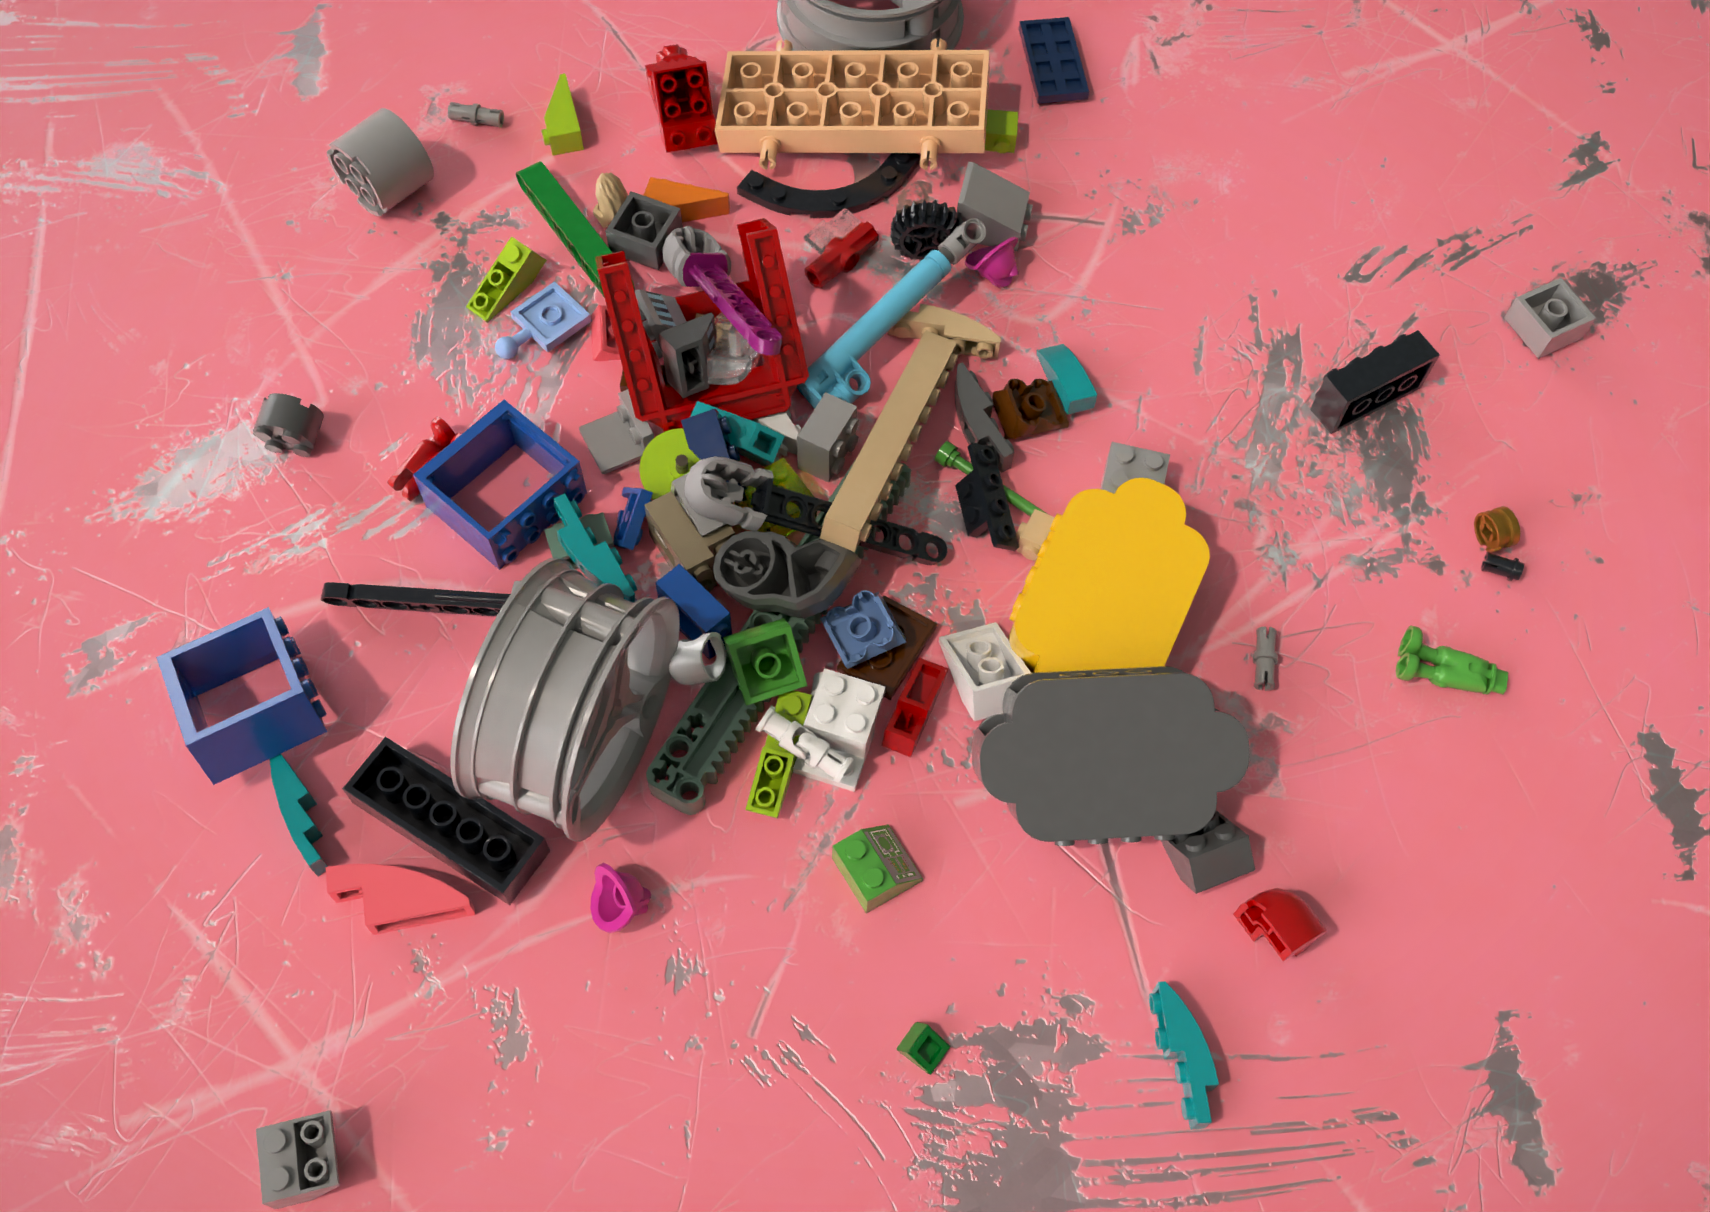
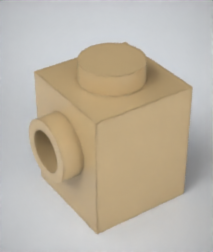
(1033, 533)

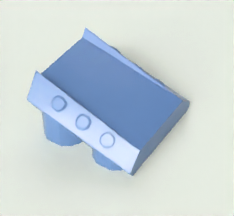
(862, 628)

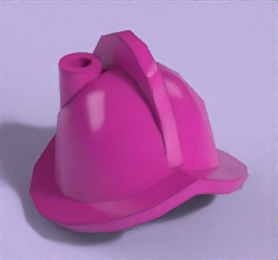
(995, 262)
(616, 898)

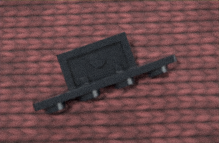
(985, 501)

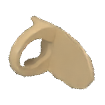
(610, 198)

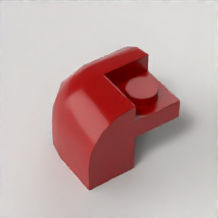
(1282, 919)

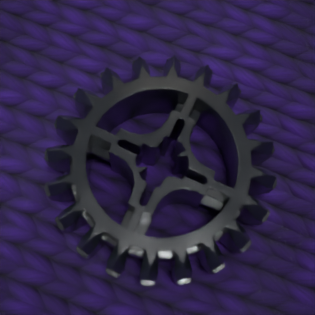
(923, 227)

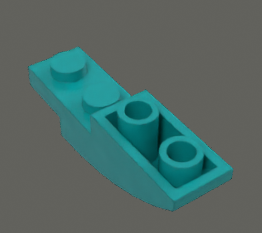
(596, 562)
(1182, 1039)

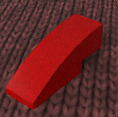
(914, 707)

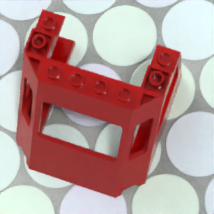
(764, 390)

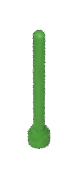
(949, 456)

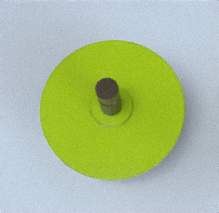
(664, 461)

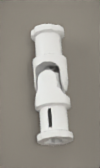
(809, 747)

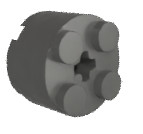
(288, 424)

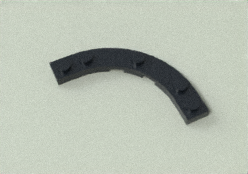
(830, 202)

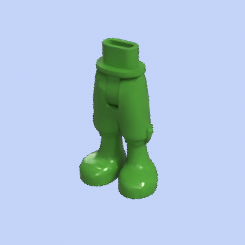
(1452, 668)

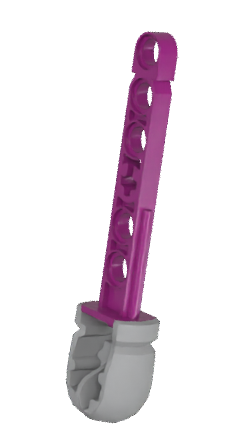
(700, 262)

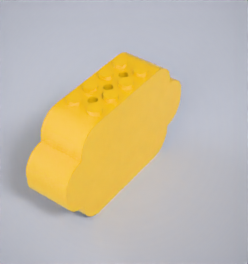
(1110, 582)

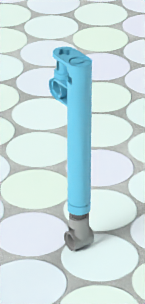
(839, 362)

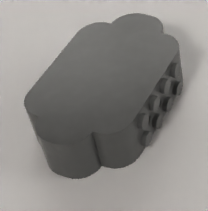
(1110, 754)

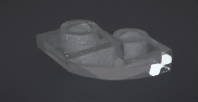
(837, 226)

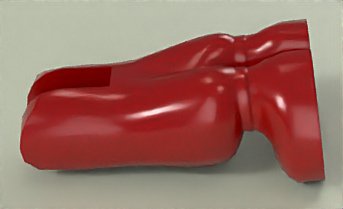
(422, 454)

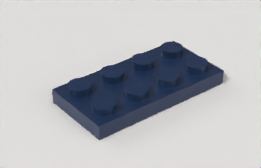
(1053, 60)

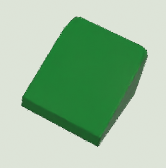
(923, 1047)

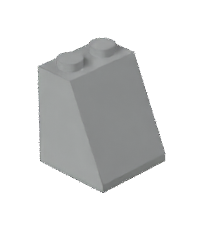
(996, 203)

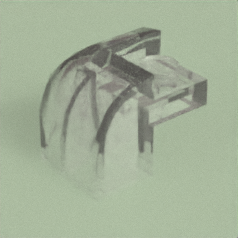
(732, 357)

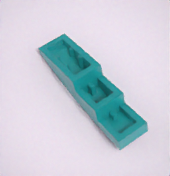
(294, 803)

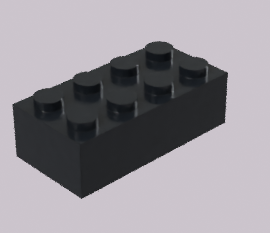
(1374, 381)

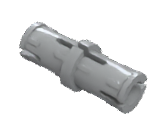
(475, 114)
(1265, 658)

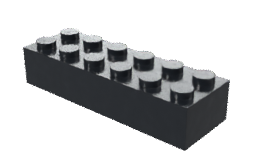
(457, 830)

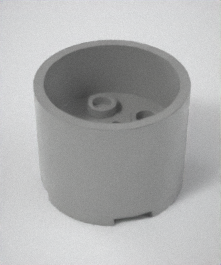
(380, 161)

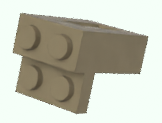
(681, 541)

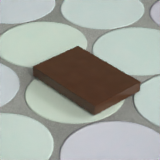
(893, 665)

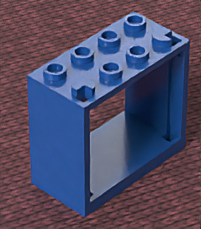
(474, 453)
(258, 731)

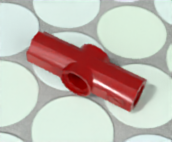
(841, 254)

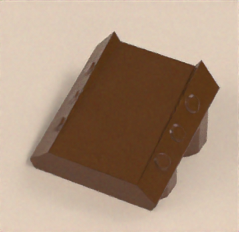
(1029, 408)

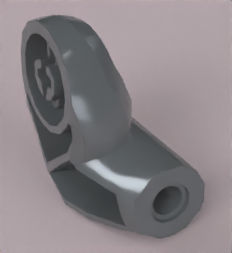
(779, 576)

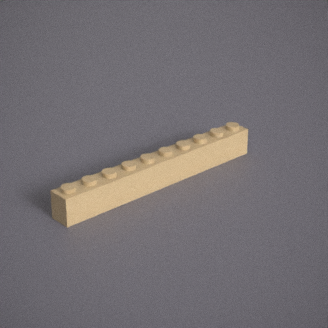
(889, 443)

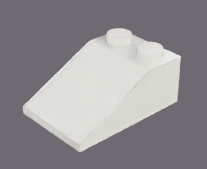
(982, 667)

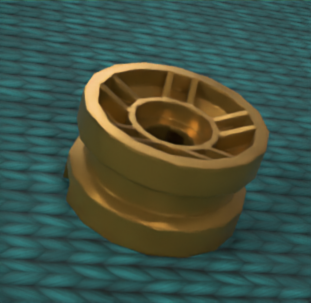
(1497, 528)

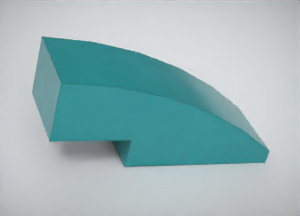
(1068, 378)

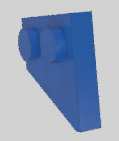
(629, 522)

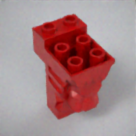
(681, 99)

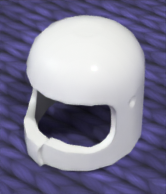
(687, 662)

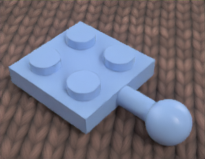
(547, 318)

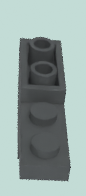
(975, 418)

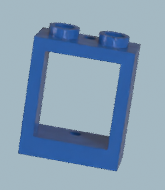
(696, 606)

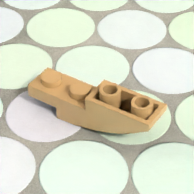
(969, 334)

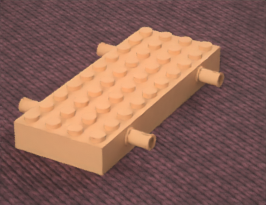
(854, 102)

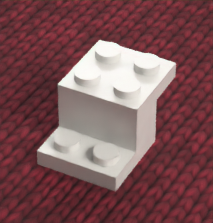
(845, 717)

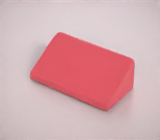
(603, 340)

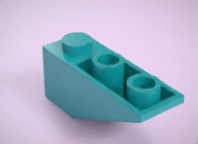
(749, 437)

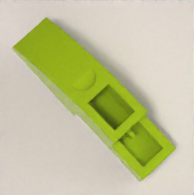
(775, 762)

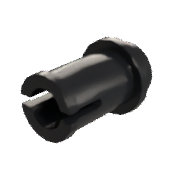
(1502, 566)

